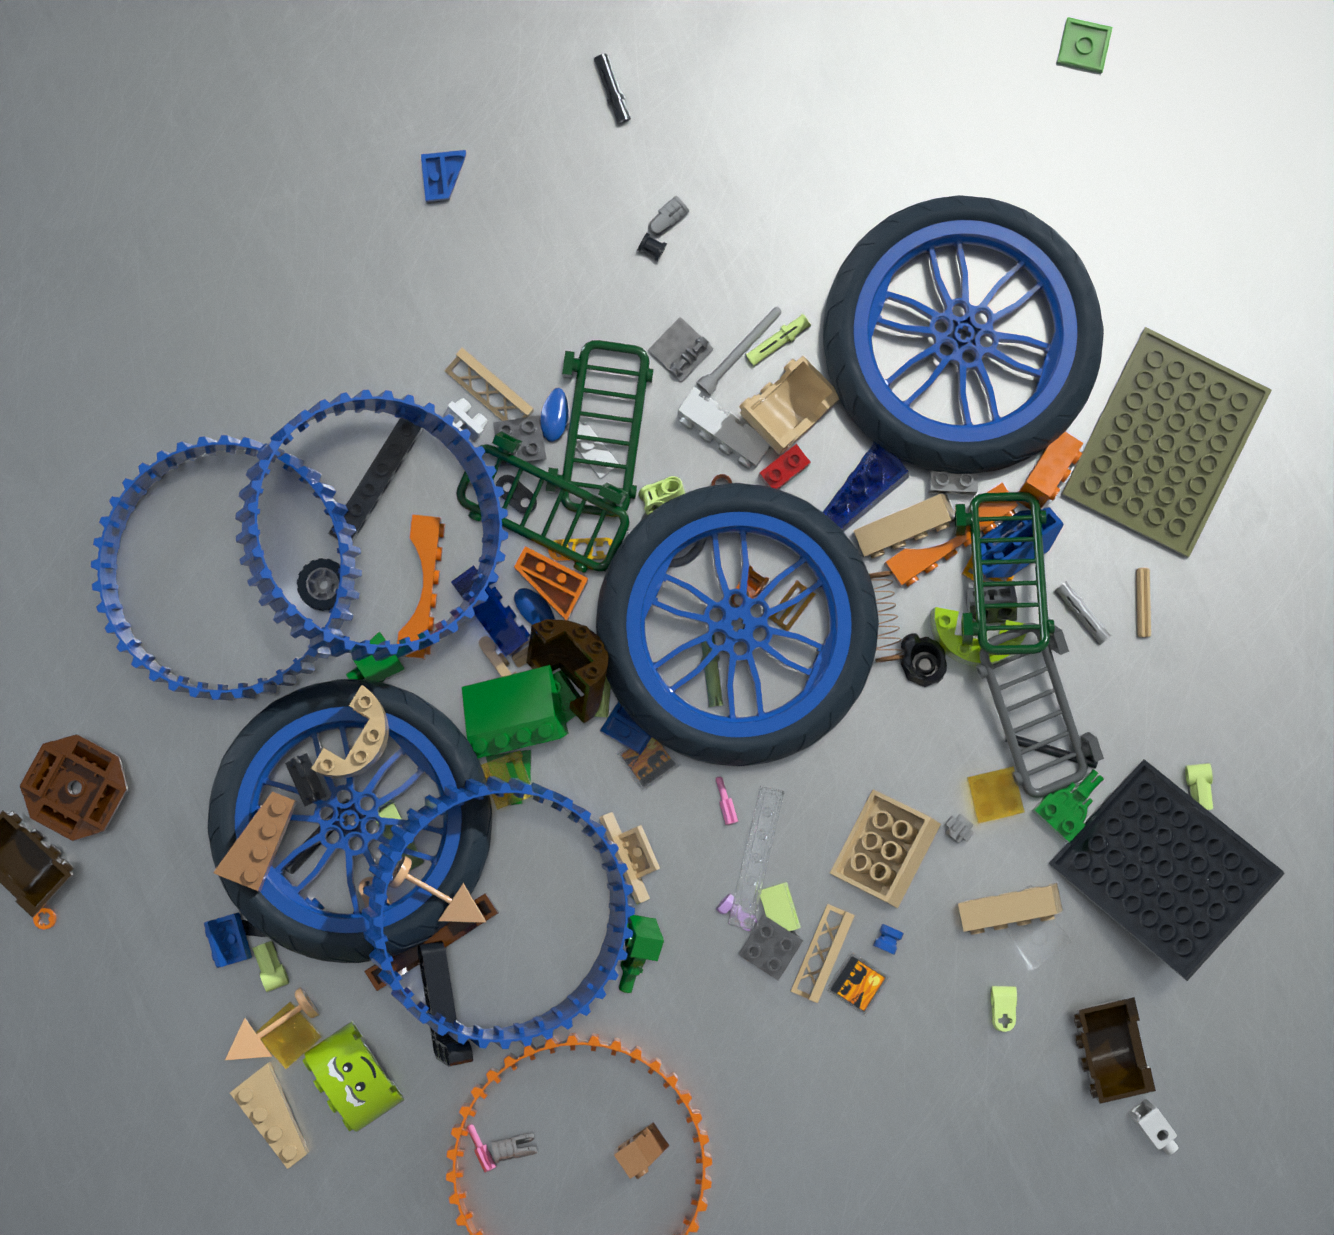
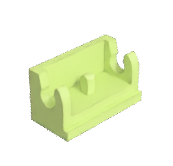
(780, 906)

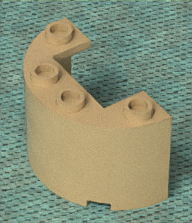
(789, 405)
(368, 746)

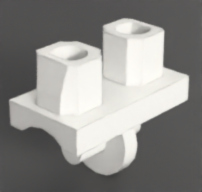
(463, 421)

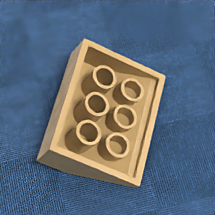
(885, 848)

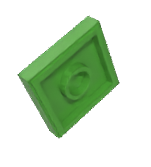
(1084, 45)

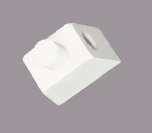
(1154, 1126)

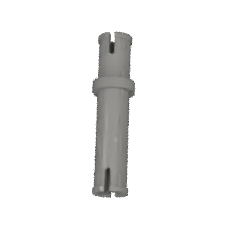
(1088, 619)

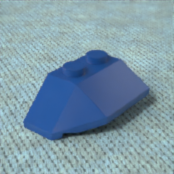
(1017, 550)

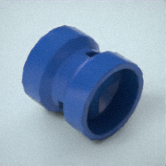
(888, 939)

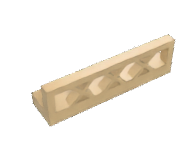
(491, 380)
(831, 956)

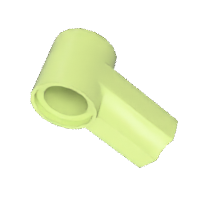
(1199, 780)
(272, 972)

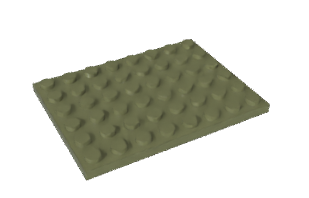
(1166, 442)

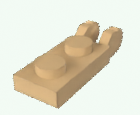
(498, 661)

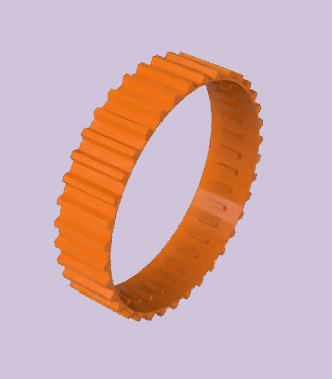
(685, 1097)

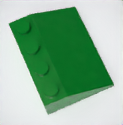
(513, 712)

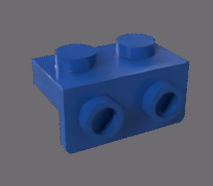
(227, 940)

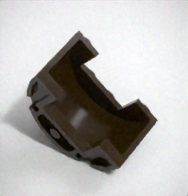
(577, 654)
(29, 865)
(1113, 1050)

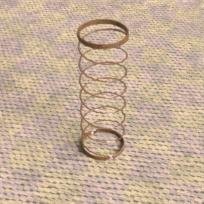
(896, 656)

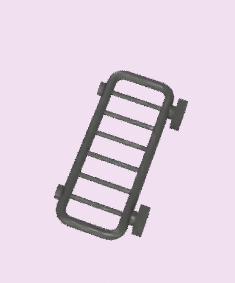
(1090, 745)

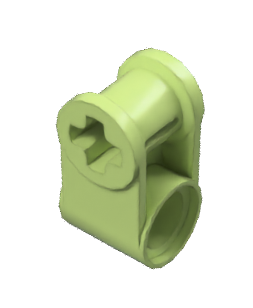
(660, 493)
(1003, 1002)

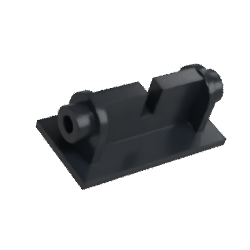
(305, 779)

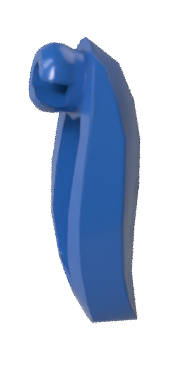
(554, 415)
(532, 606)

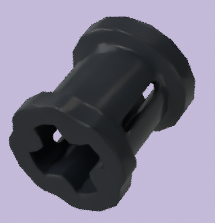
(652, 247)

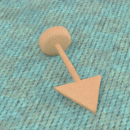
(460, 908)
(249, 1044)

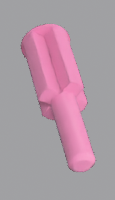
(726, 804)
(482, 1151)

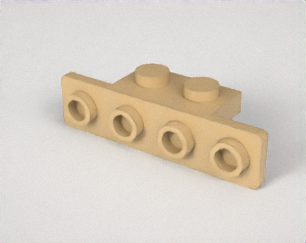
(635, 852)

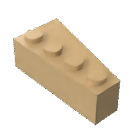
(905, 525)
(1010, 908)
(270, 1113)

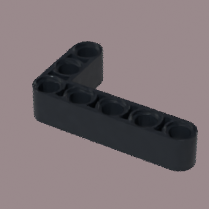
(440, 999)

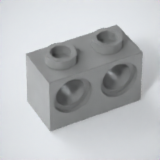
(952, 483)

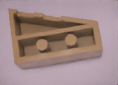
(641, 1151)

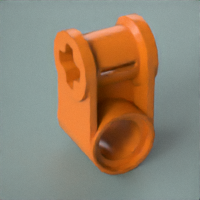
(753, 587)

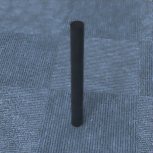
(1051, 750)

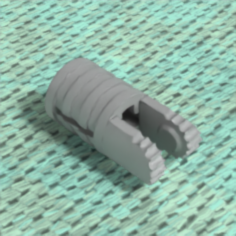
(668, 215)
(507, 1148)

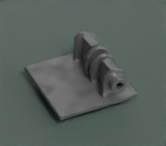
(681, 349)
(527, 430)
(771, 947)

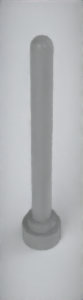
(708, 382)

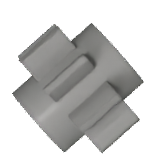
(959, 828)

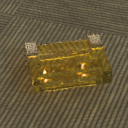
(499, 769)

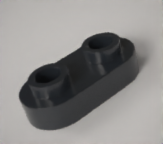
(519, 494)

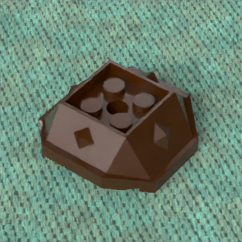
(49, 783)

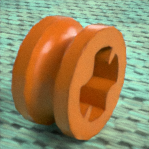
(52, 919)

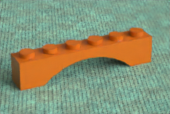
(425, 536)
(911, 562)

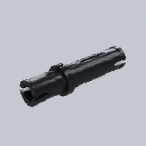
(614, 94)

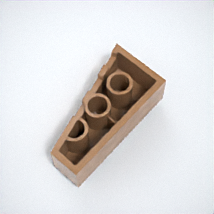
(256, 847)

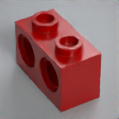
(785, 468)

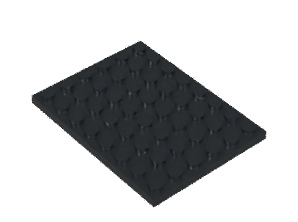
(1166, 869)

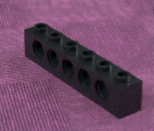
(380, 474)

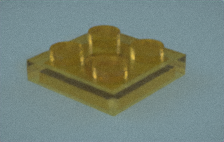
(995, 795)
(290, 1038)

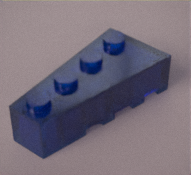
(866, 486)
(494, 616)

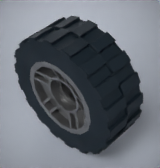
(309, 583)

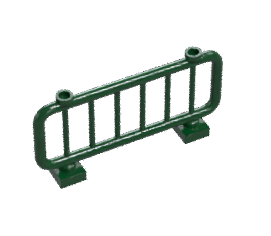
(580, 366)
(610, 493)
(978, 628)

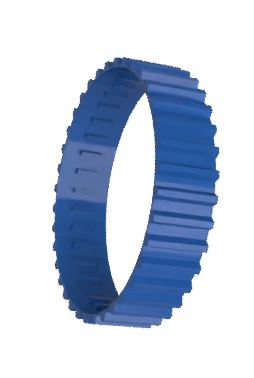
(479, 476)
(110, 543)
(589, 988)

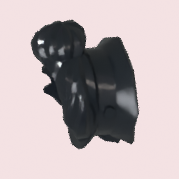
(923, 660)

